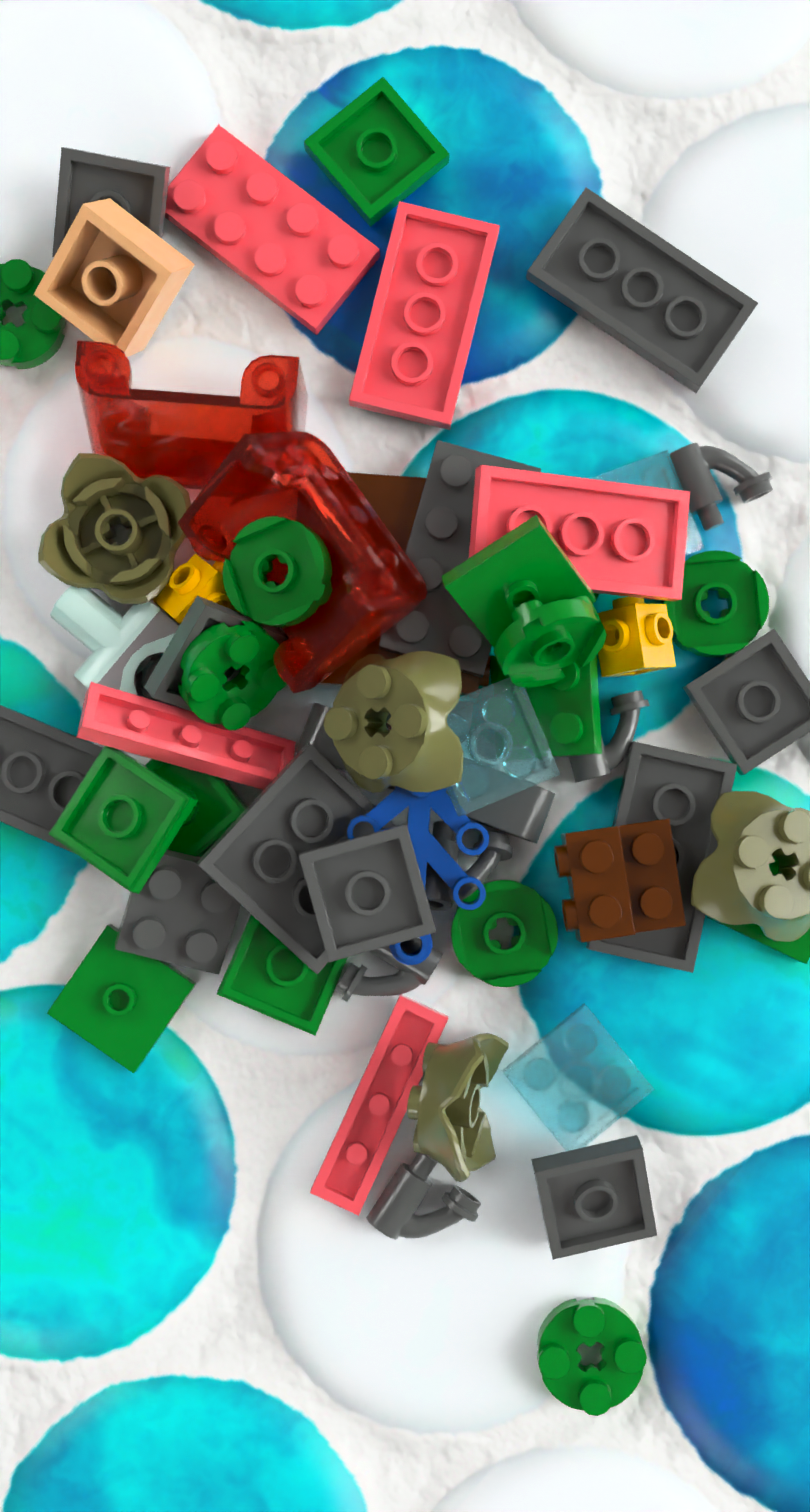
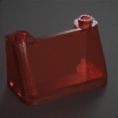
(182, 431)
(304, 481)

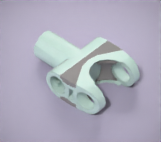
(120, 644)

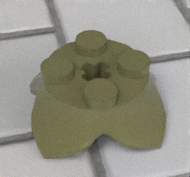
(96, 498)
(421, 747)
(736, 878)
(448, 1103)

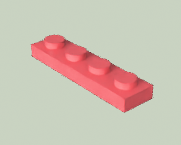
(181, 737)
(378, 1105)

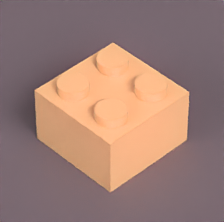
(113, 277)

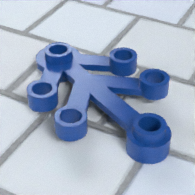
(428, 848)

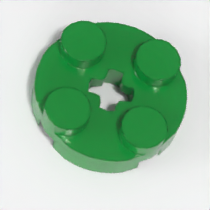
(43, 327)
(251, 559)
(737, 624)
(549, 639)
(204, 679)
(528, 950)
(590, 1386)

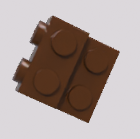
(620, 880)

